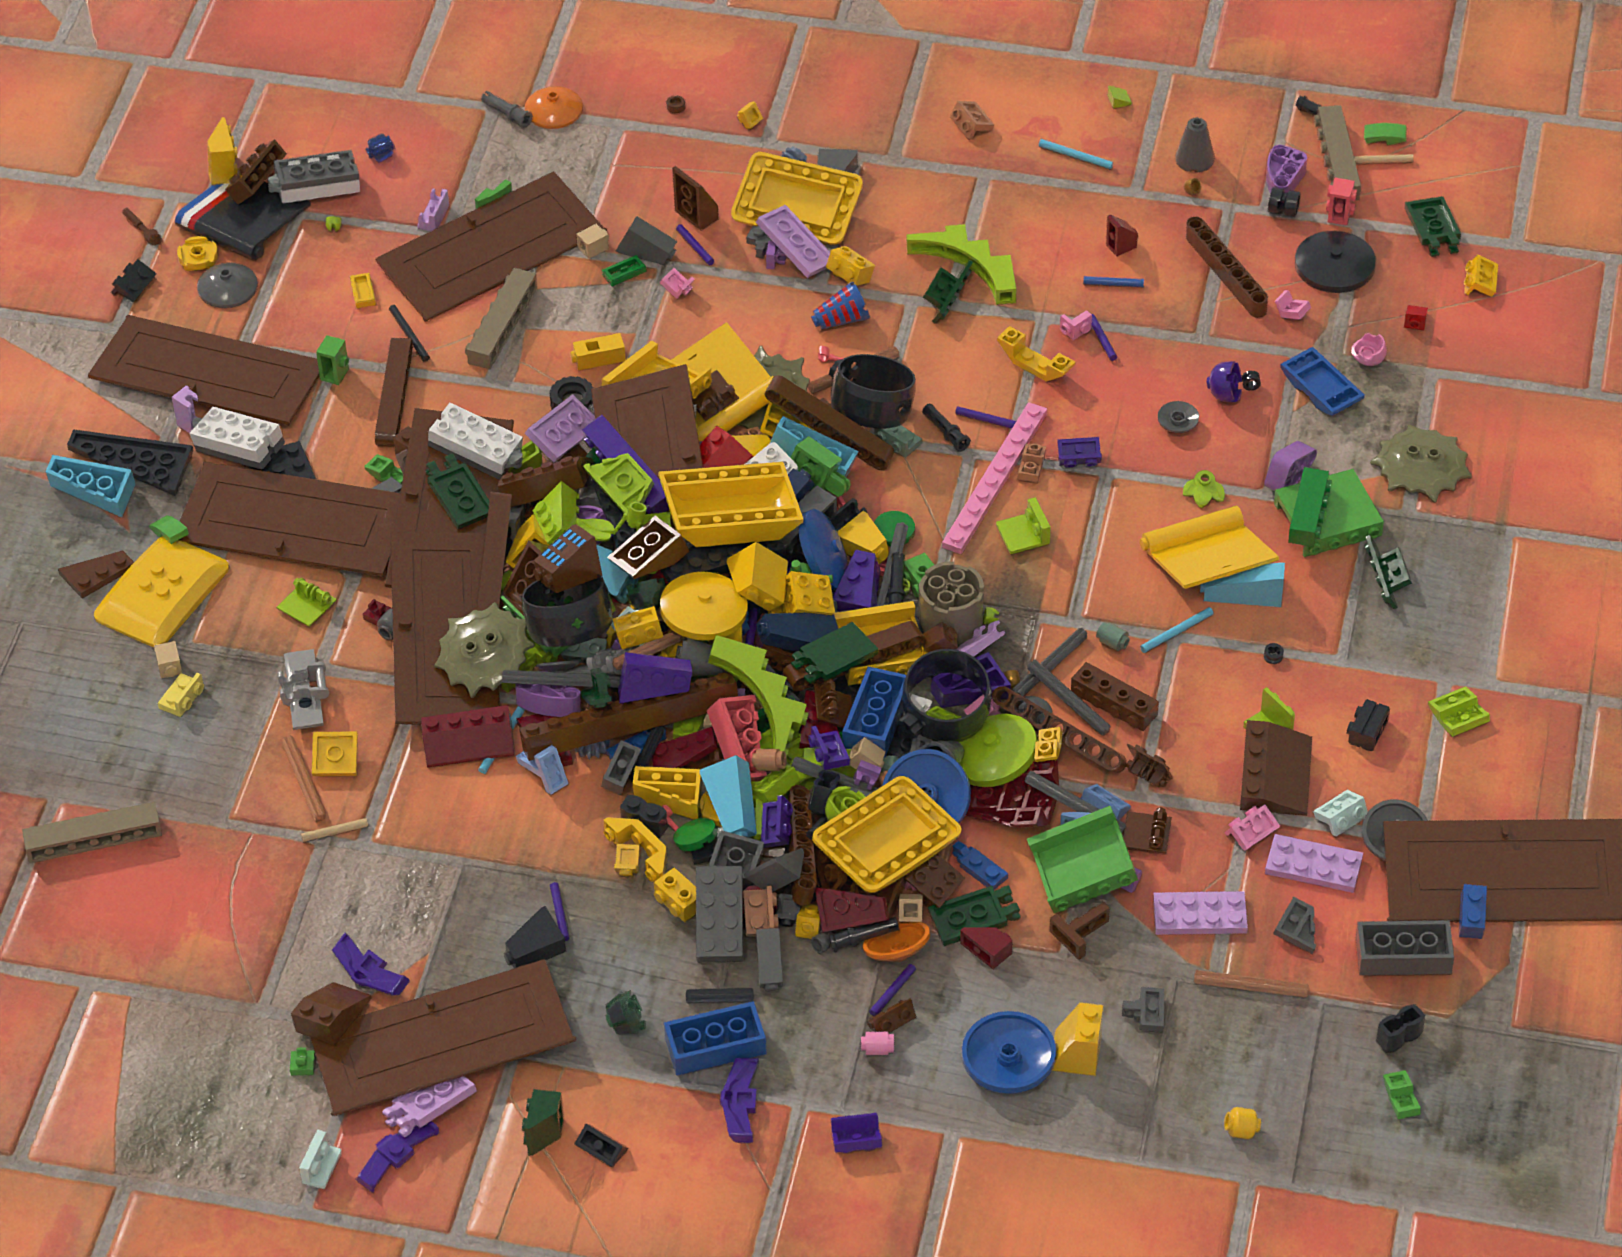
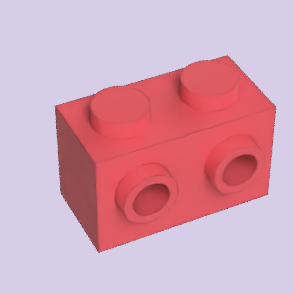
(1340, 201)

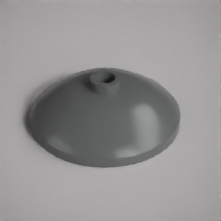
(227, 285)
(1386, 811)

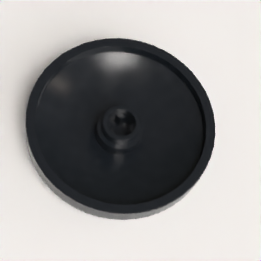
(1335, 261)

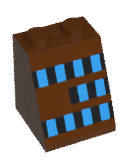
(568, 560)

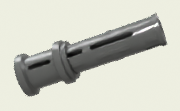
(512, 111)

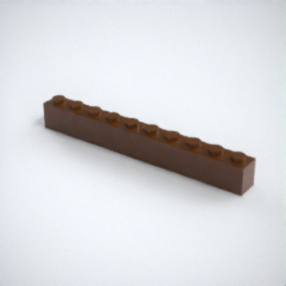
(625, 718)

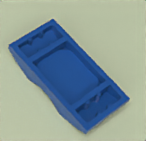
(1321, 382)

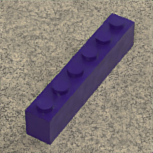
(610, 444)

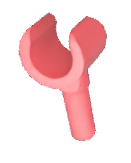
(824, 356)
(669, 820)

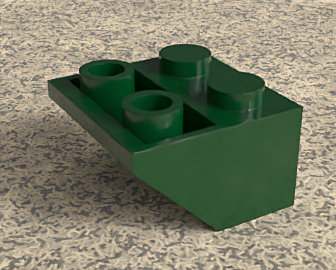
(543, 1121)

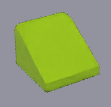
(1118, 97)

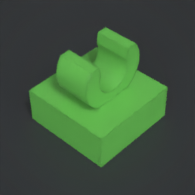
(302, 1062)

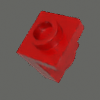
(1415, 317)

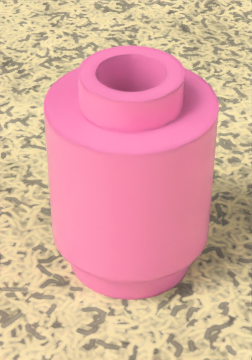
(877, 1043)

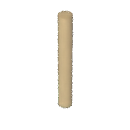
(1383, 159)
(332, 830)

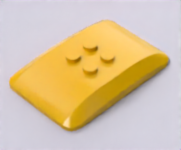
(814, 193)
(160, 591)
(887, 834)

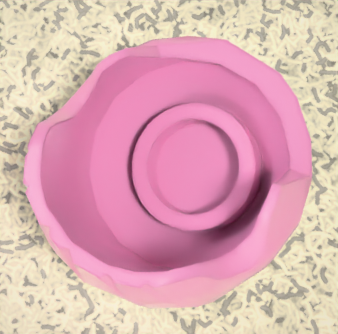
(1369, 350)

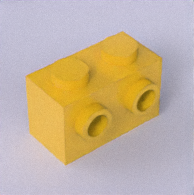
(850, 266)
(677, 894)

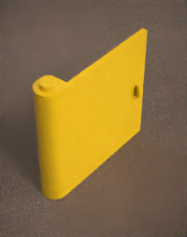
(729, 355)
(1207, 547)

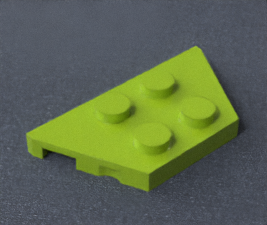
(621, 480)

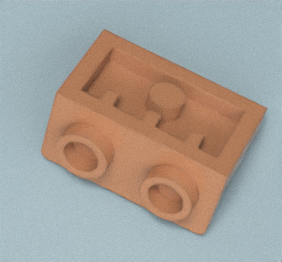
(970, 118)
(759, 910)

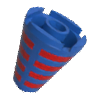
(841, 309)

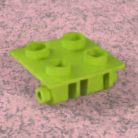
(306, 602)

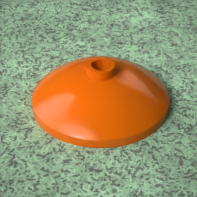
(554, 107)
(898, 944)

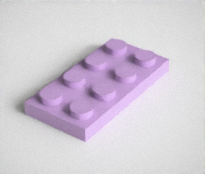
(795, 240)
(561, 428)
(1314, 863)
(1200, 913)

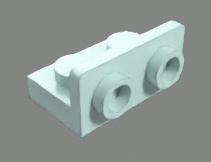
(1342, 812)
(319, 1161)

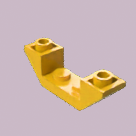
(1015, 347)
(621, 830)

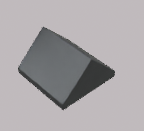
(777, 871)

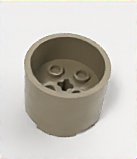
(952, 596)

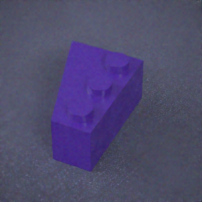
(859, 583)
(652, 677)
(957, 690)

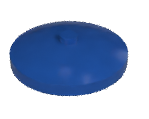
(822, 546)
(938, 777)
(1008, 1052)

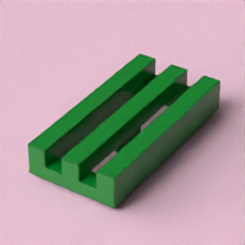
(624, 271)

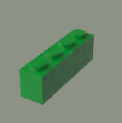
(1309, 506)

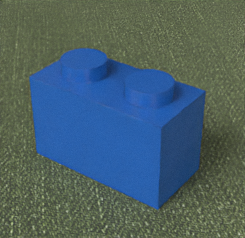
(1472, 911)

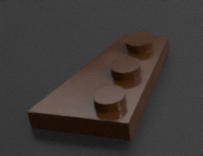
(95, 573)

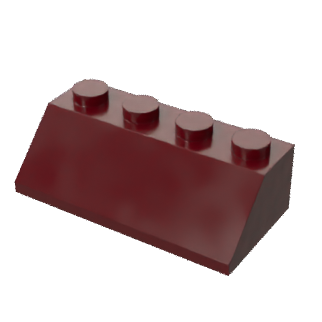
(467, 736)

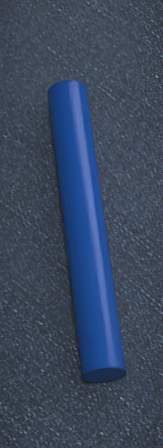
(1113, 281)

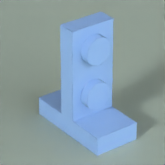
(548, 767)

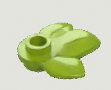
(1204, 491)

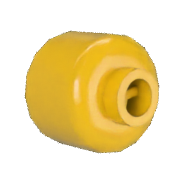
(1242, 1123)

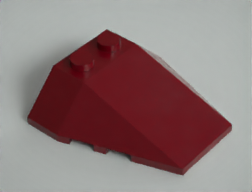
(1016, 801)

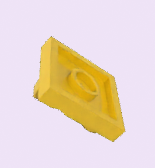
(335, 753)

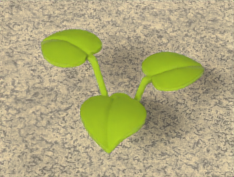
(635, 517)

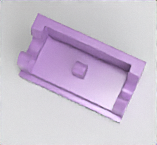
(434, 211)
(184, 408)

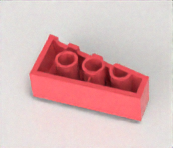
(737, 730)

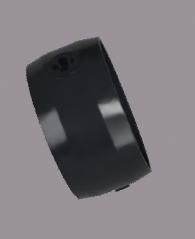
(875, 393)
(553, 624)
(938, 662)

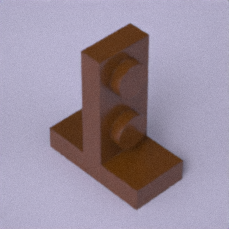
(1072, 935)

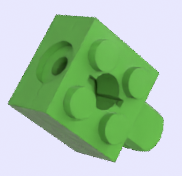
(825, 471)

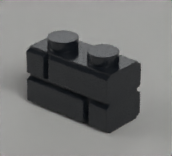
(1368, 725)

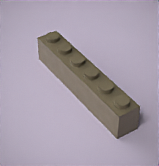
(1336, 145)
(501, 318)
(91, 832)

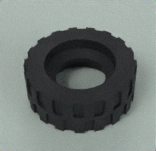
(568, 386)

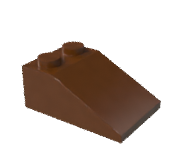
(693, 201)
(650, 549)
(523, 574)
(828, 872)
(329, 1012)

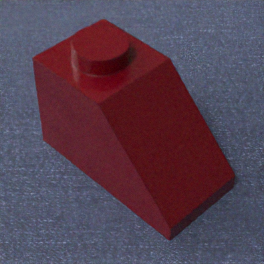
(1120, 236)
(987, 944)

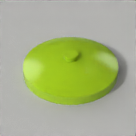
(999, 750)

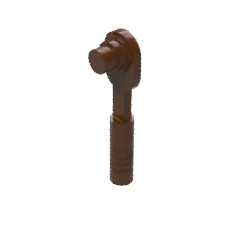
(150, 235)

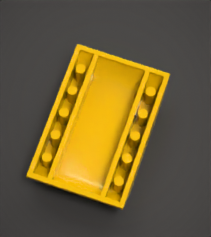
(731, 503)

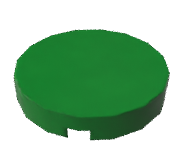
(887, 522)
(695, 833)

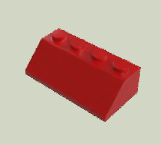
(722, 450)

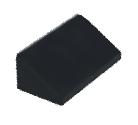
(600, 1145)

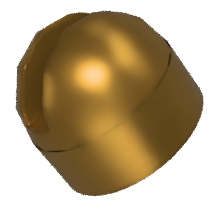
(1192, 186)
(1013, 677)

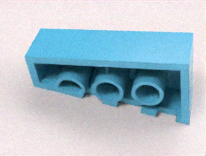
(790, 433)
(92, 482)

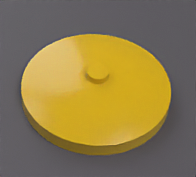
(703, 606)

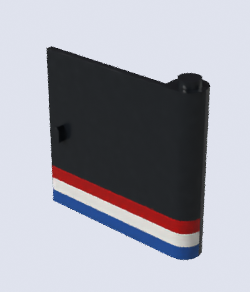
(241, 225)

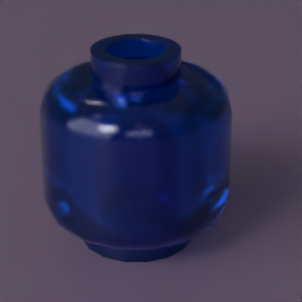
(380, 147)

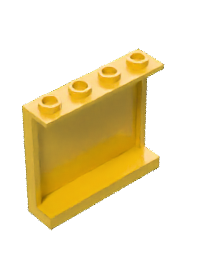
(649, 361)
(877, 619)

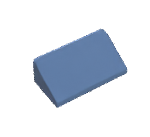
(1102, 798)

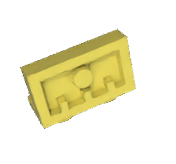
(181, 694)

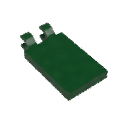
(1434, 224)
(458, 492)
(834, 653)
(973, 910)

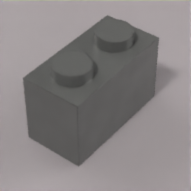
(620, 767)

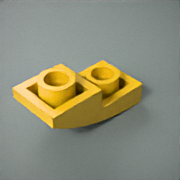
(1048, 744)

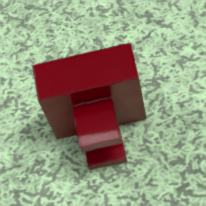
(375, 611)

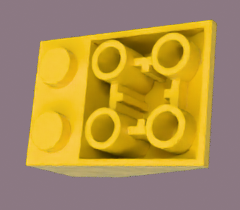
(221, 154)

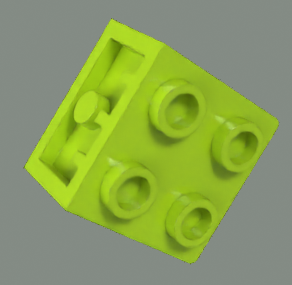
(1026, 530)
(1274, 711)

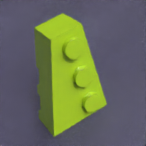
(557, 512)

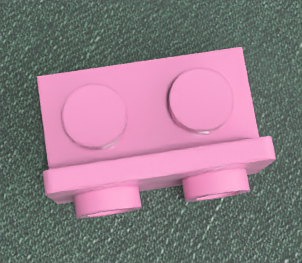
(1252, 828)

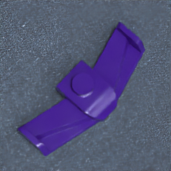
(368, 968)
(739, 1099)
(393, 1151)

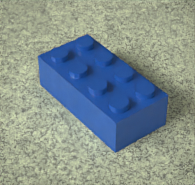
(875, 709)
(714, 1038)

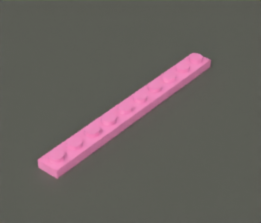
(994, 478)

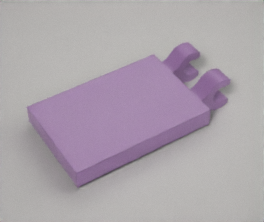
(979, 641)
(426, 1104)

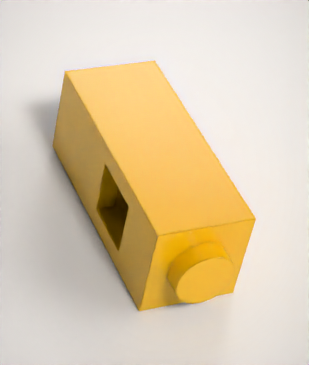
(598, 351)

